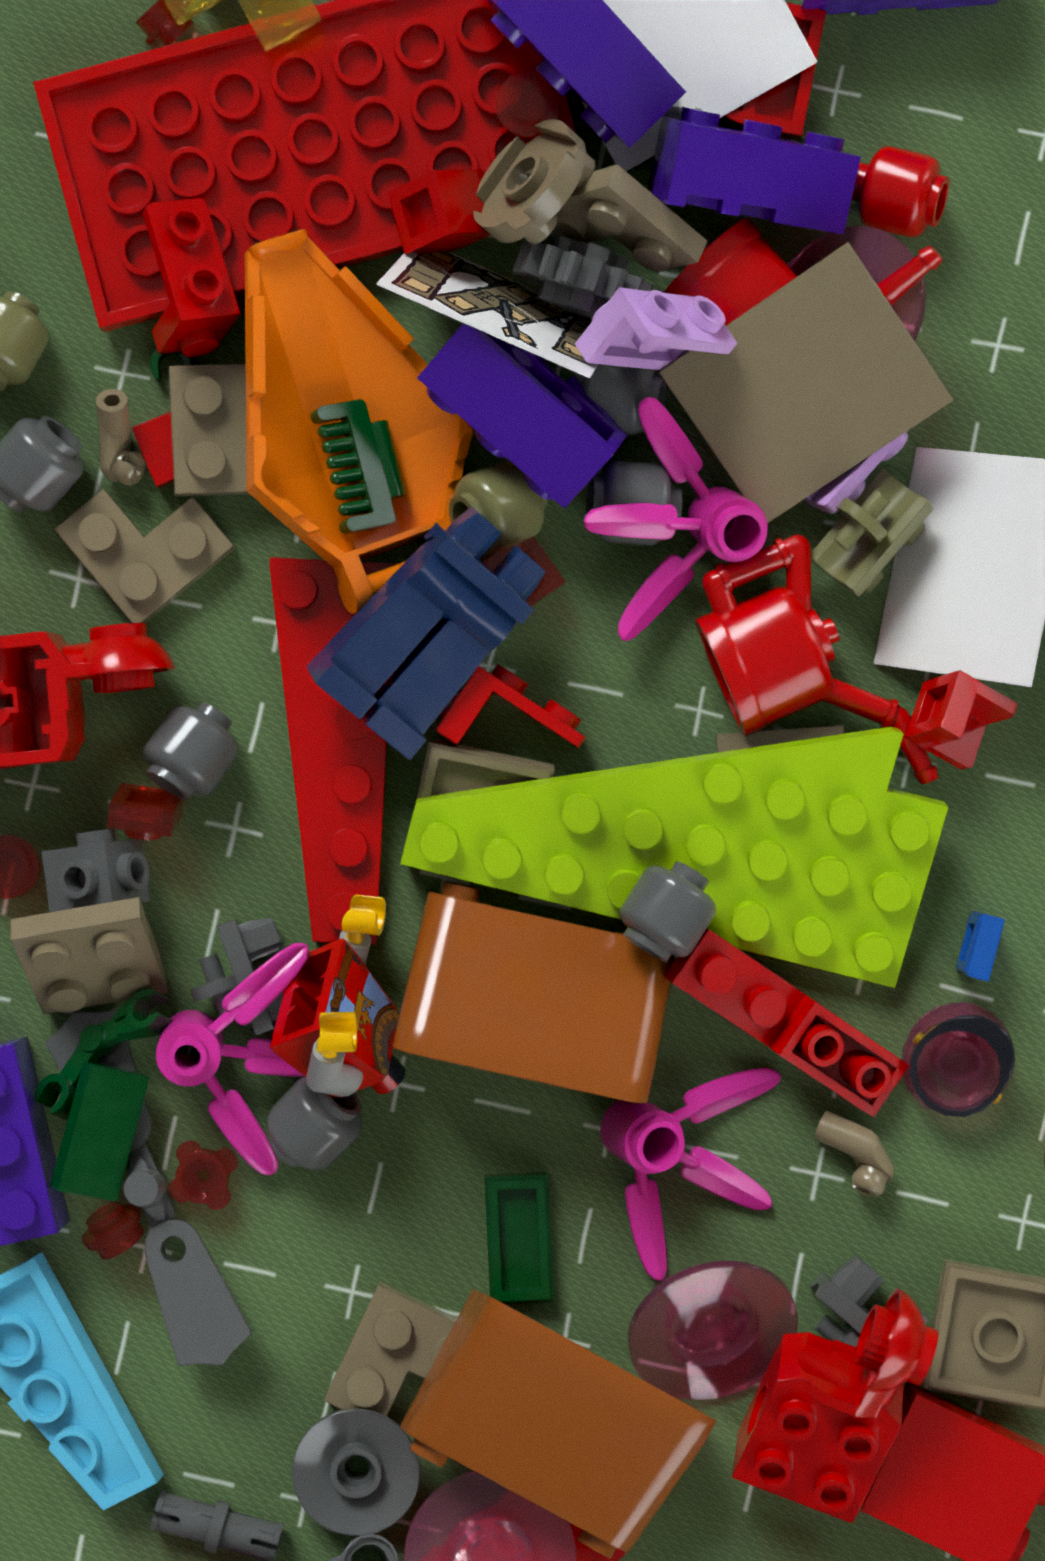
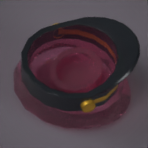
(958, 1059)

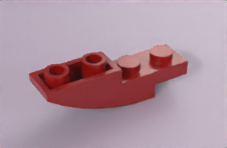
(788, 1022)

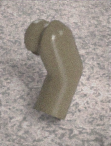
(115, 439)
(864, 1148)

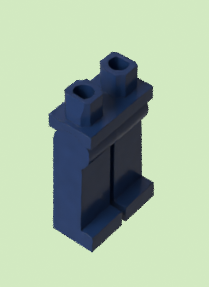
(426, 631)

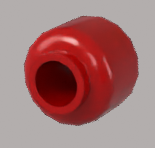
(901, 191)

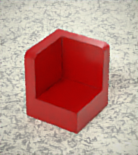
(437, 211)
(954, 715)

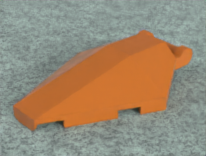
(324, 342)

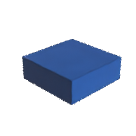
(979, 945)

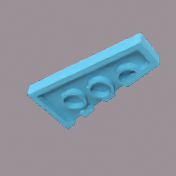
(66, 1389)

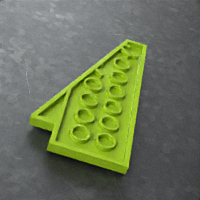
(793, 835)

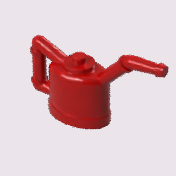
(744, 270)
(777, 651)

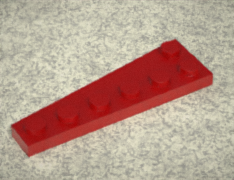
(333, 753)

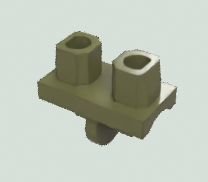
(871, 533)

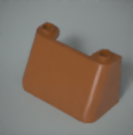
(533, 998)
(554, 1424)

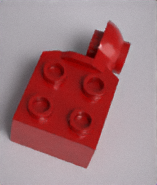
(43, 687)
(833, 1409)

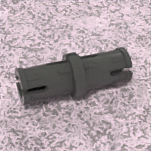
(216, 1526)

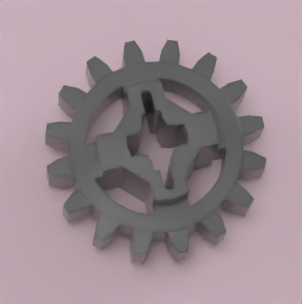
(575, 274)

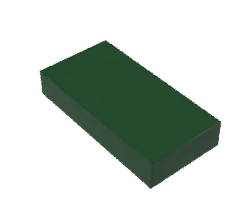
(99, 1131)
(519, 1237)

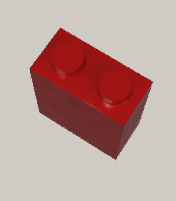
(958, 1480)

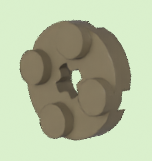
(532, 183)

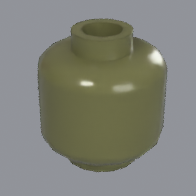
(21, 339)
(504, 500)

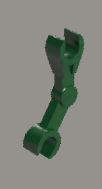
(96, 1041)

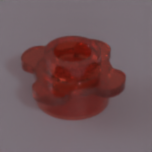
(187, 1184)

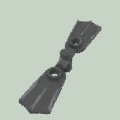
(191, 1291)

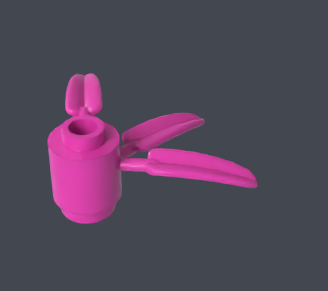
(716, 520)
(206, 1035)
(655, 1142)

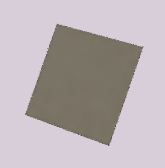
(809, 386)

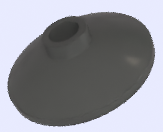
(351, 1500)

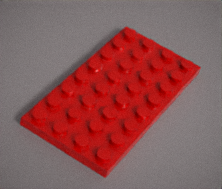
(275, 135)

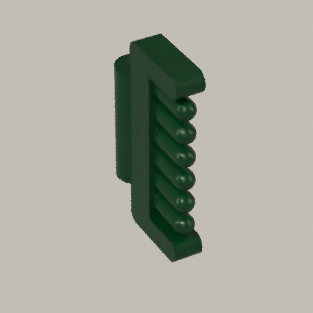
(373, 464)

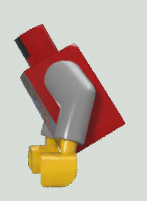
(337, 1017)

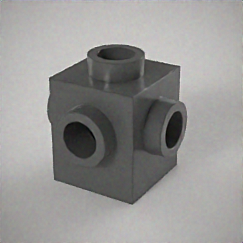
(95, 871)

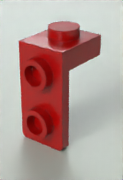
(194, 278)
(469, 702)

